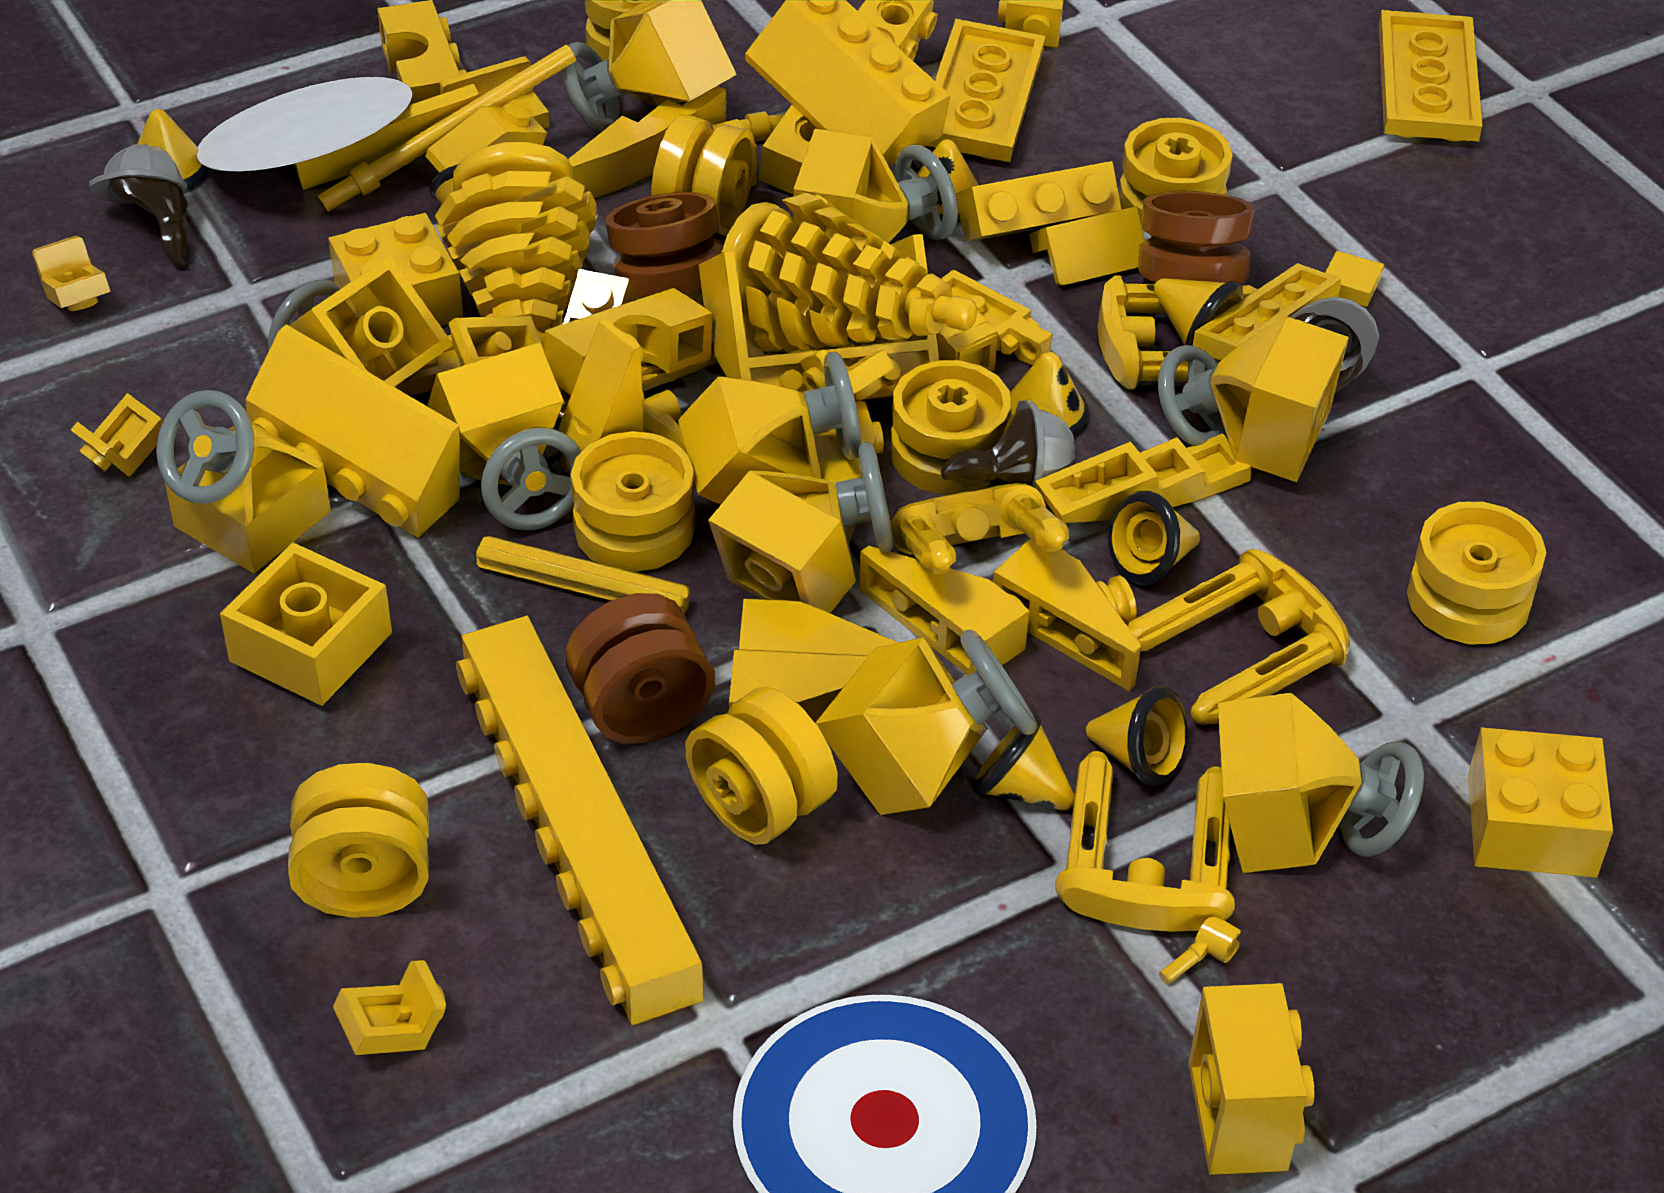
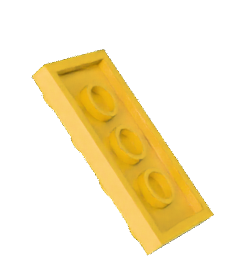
(1429, 76)
(989, 84)

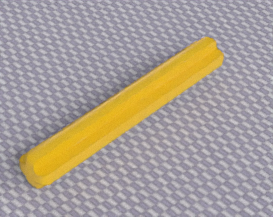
(573, 573)

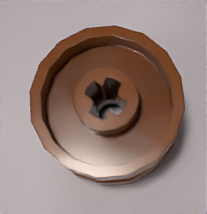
(1196, 237)
(664, 241)
(639, 668)

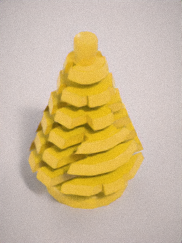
(518, 230)
(832, 281)

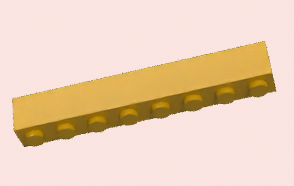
(580, 823)

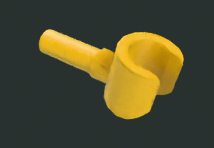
(1213, 938)

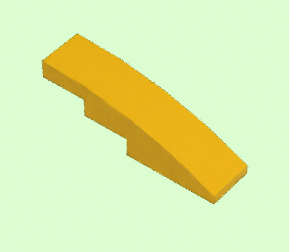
(630, 148)
(1177, 473)

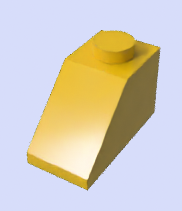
(483, 129)
(489, 336)

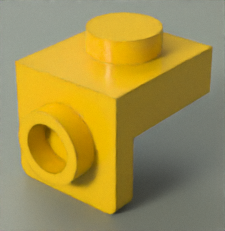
(1034, 17)
(68, 274)
(863, 374)
(123, 437)
(393, 1015)

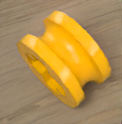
(1121, 597)

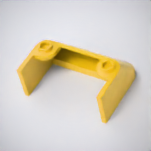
(743, 358)

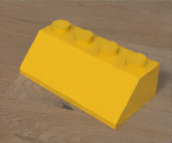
(848, 76)
(365, 432)

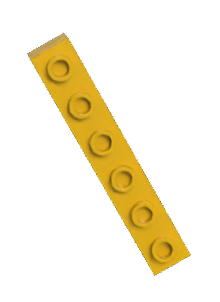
(785, 149)

